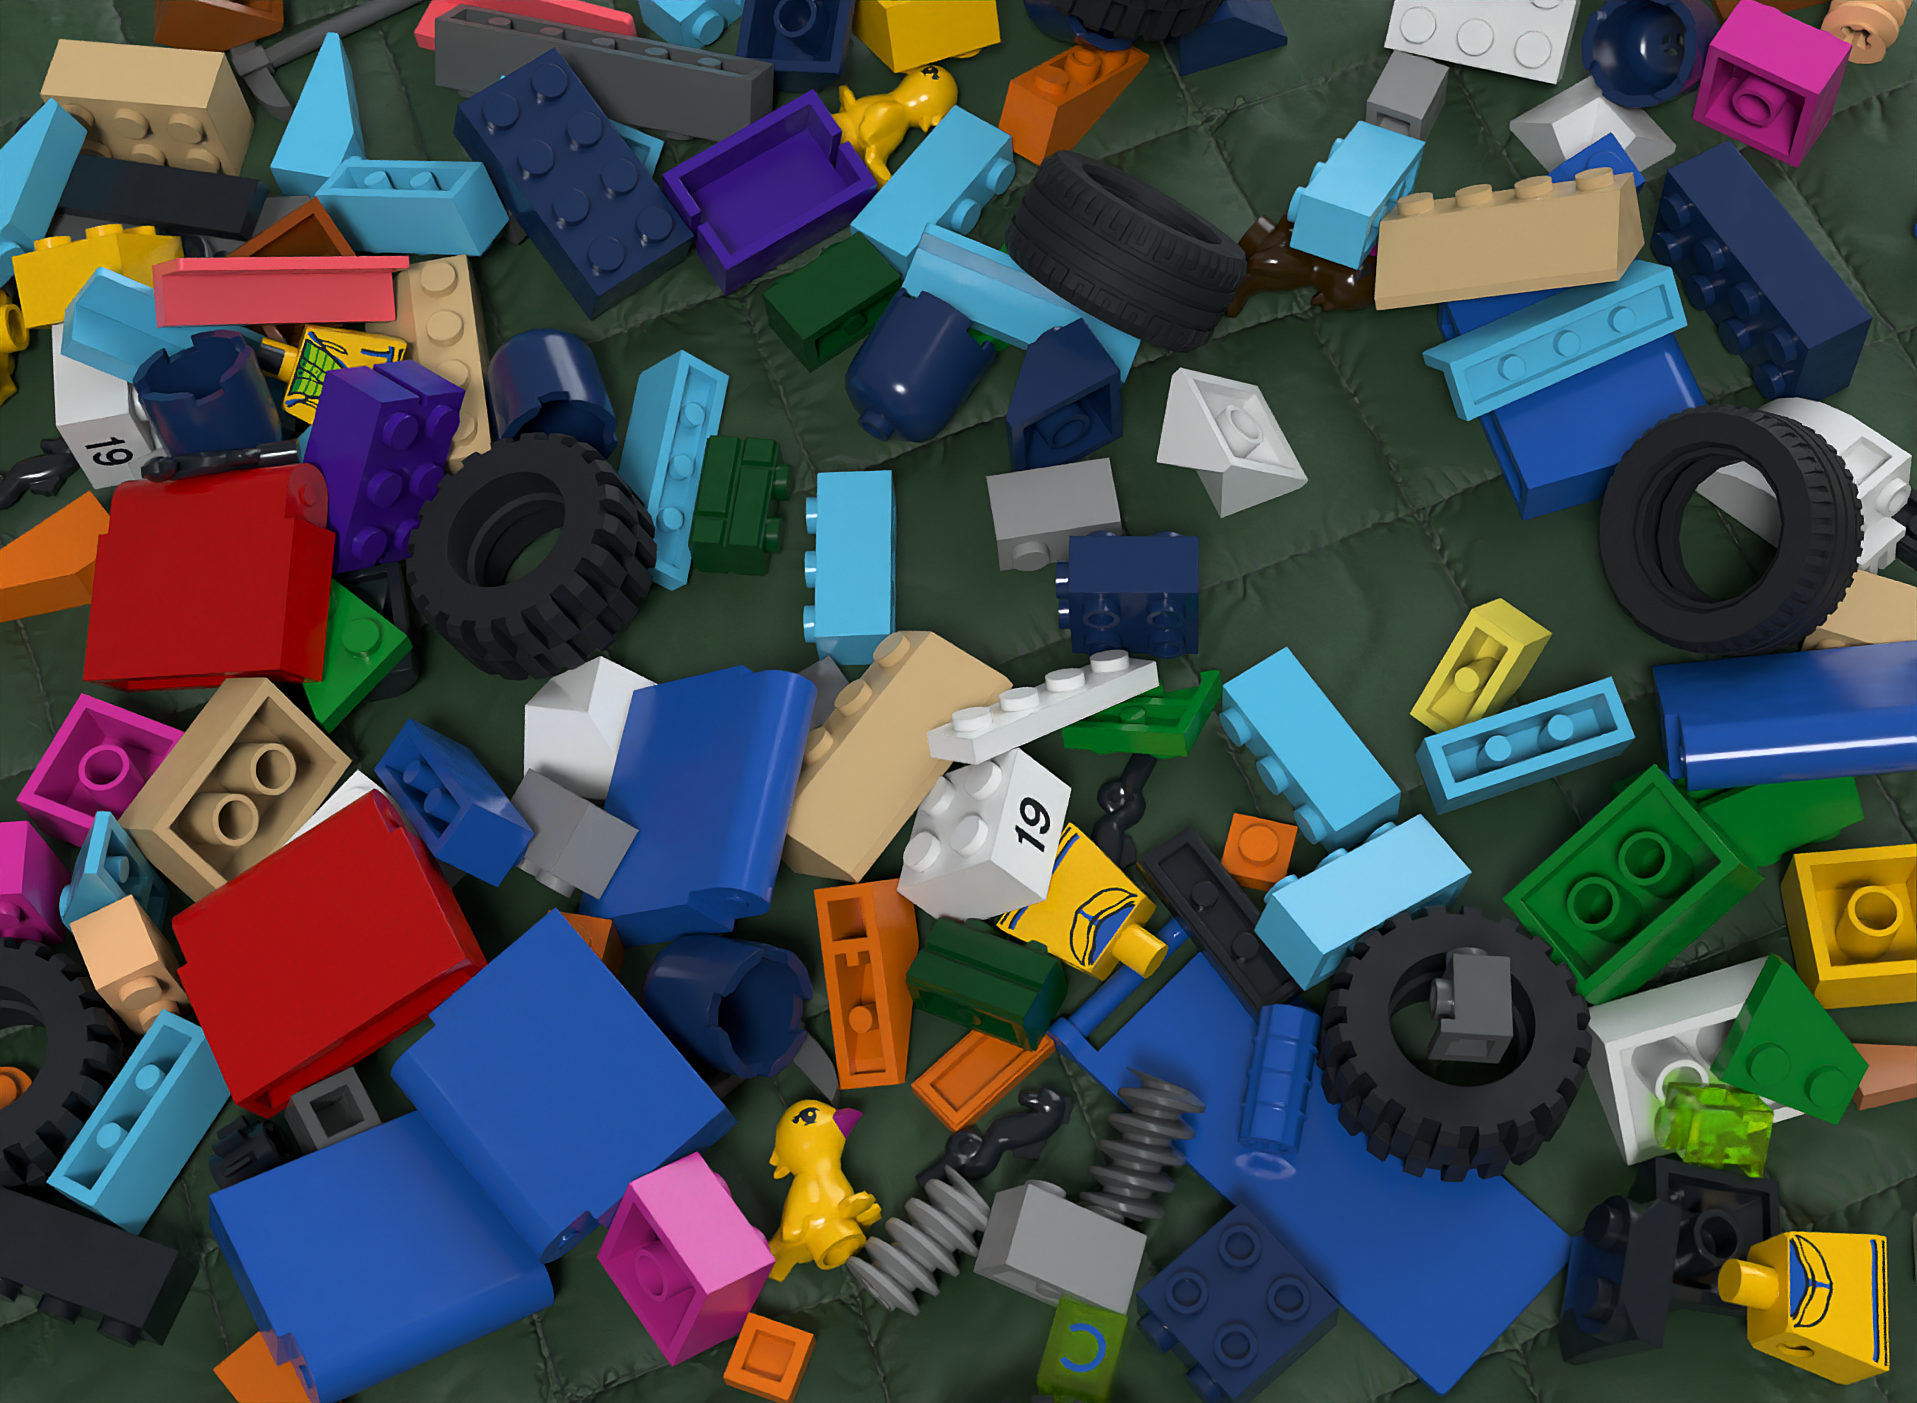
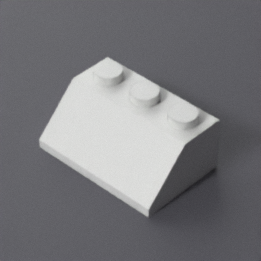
(1660, 1040)

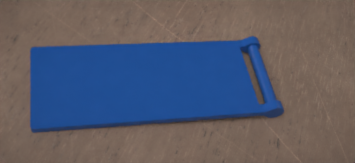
(1407, 1256)

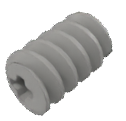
(923, 1245)

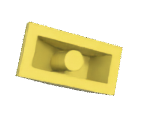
(1481, 667)

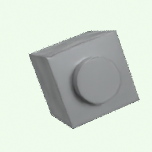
(1408, 95)

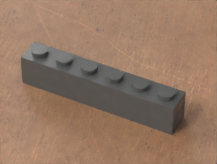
(629, 77)

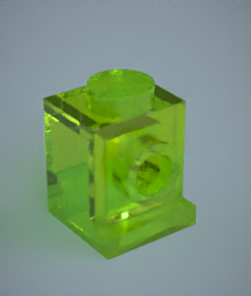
(1715, 1126)

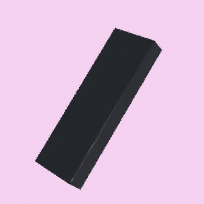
(1217, 920)

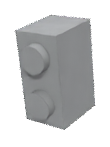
(1044, 506)
(572, 838)
(1060, 1249)

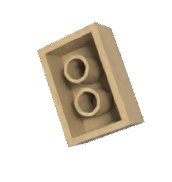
(153, 104)
(233, 787)

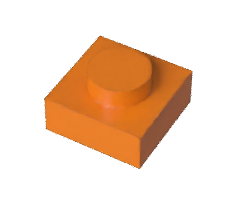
(1258, 851)
(769, 1359)

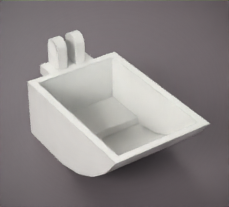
(1874, 461)

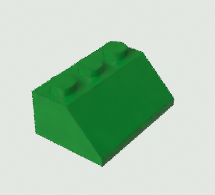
(1777, 816)
(1633, 888)

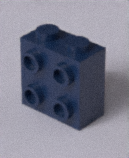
(1131, 593)
(1235, 1310)

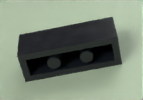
(90, 1271)

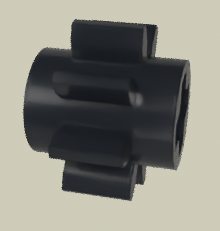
(248, 1151)

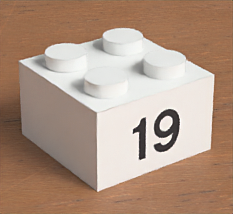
(99, 419)
(985, 839)

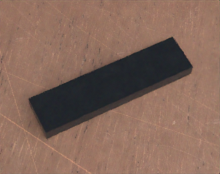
(163, 197)

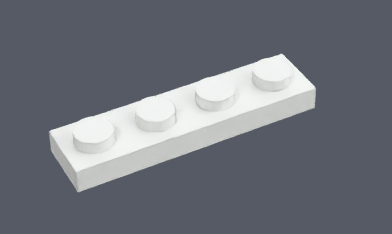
(1033, 712)

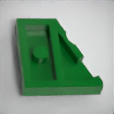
(357, 656)
(1150, 722)
(1790, 1048)

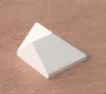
(1583, 116)
(1229, 440)
(579, 725)

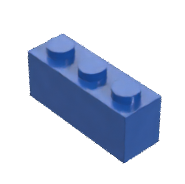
(454, 803)

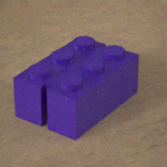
(769, 191)
(382, 453)

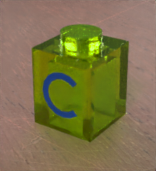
(1083, 1354)

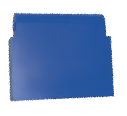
(1569, 436)
(1789, 716)
(712, 790)
(556, 1088)
(373, 1258)

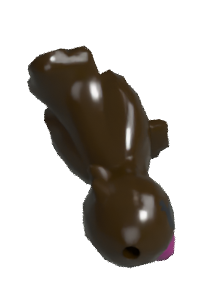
(1282, 268)

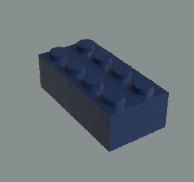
(572, 183)
(1758, 277)

